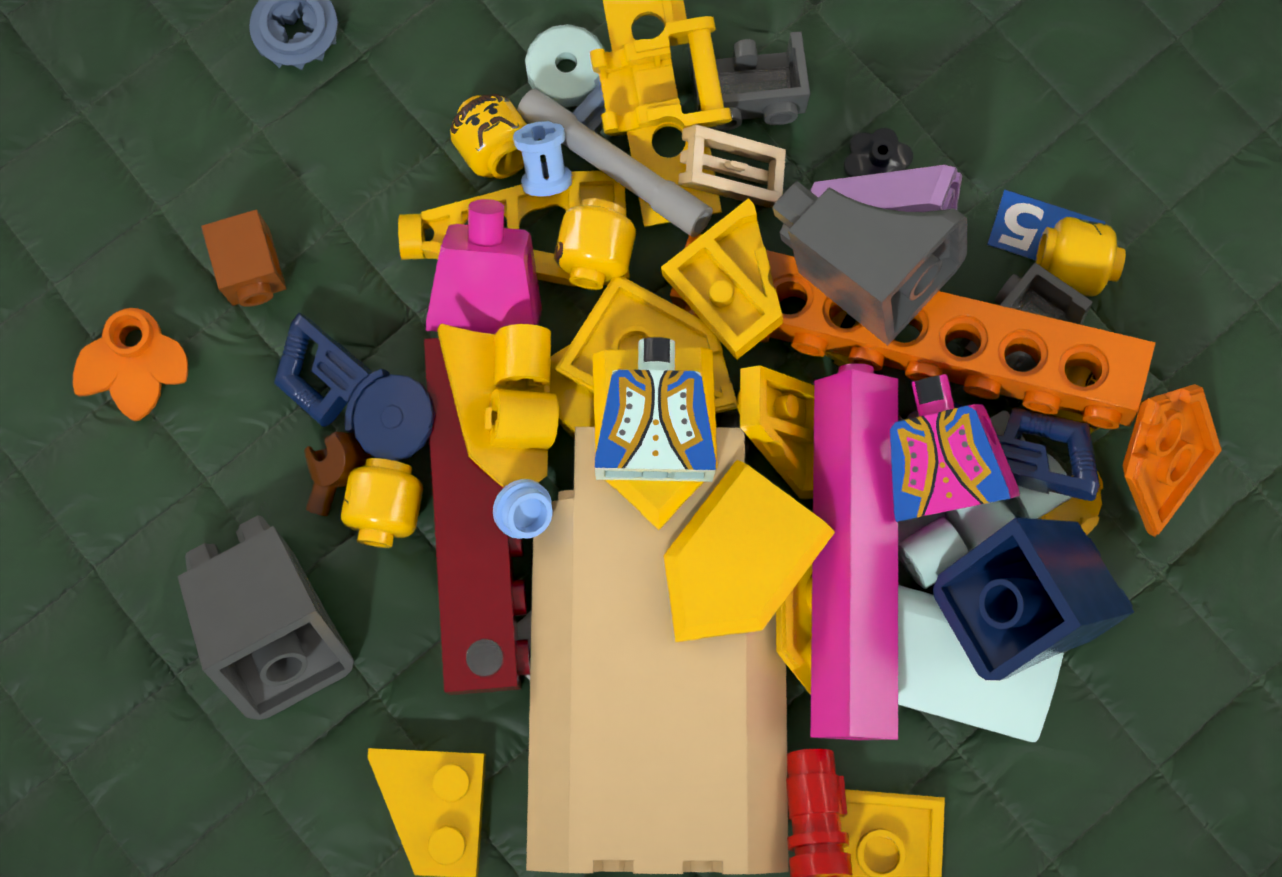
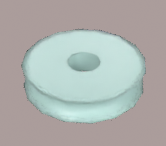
(556, 45)

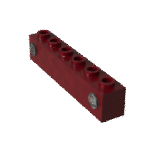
(473, 558)

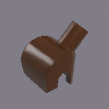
(331, 468)

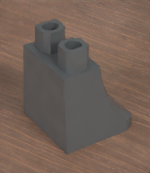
(869, 257)
(260, 623)

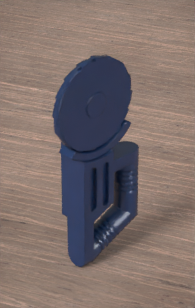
(384, 410)
(1030, 460)

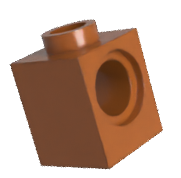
(244, 259)

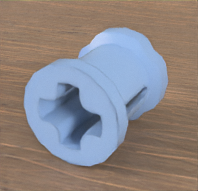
(533, 180)

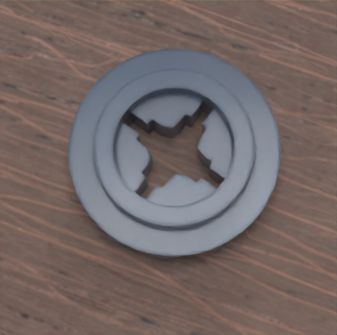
(272, 38)

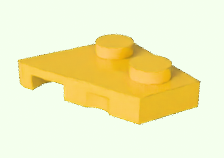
(729, 281)
(780, 422)
(434, 807)

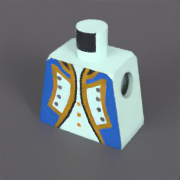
(655, 421)

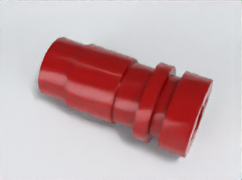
(816, 809)

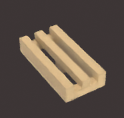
(695, 160)

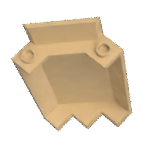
(636, 741)

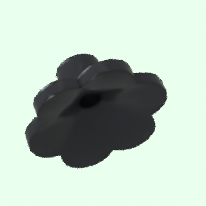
(866, 158)

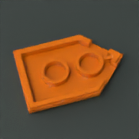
(1169, 453)

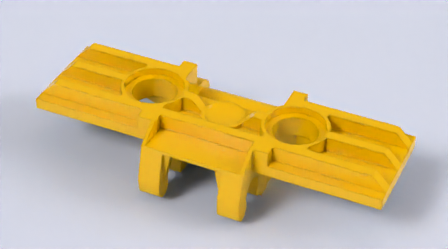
(642, 86)

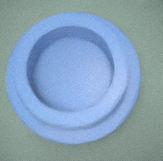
(523, 509)

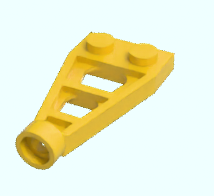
(516, 205)

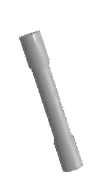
(662, 195)

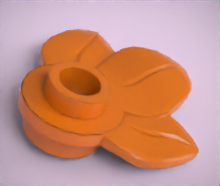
(131, 372)

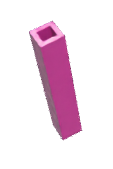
(858, 567)

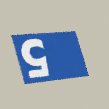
(1023, 221)

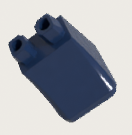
(1029, 596)

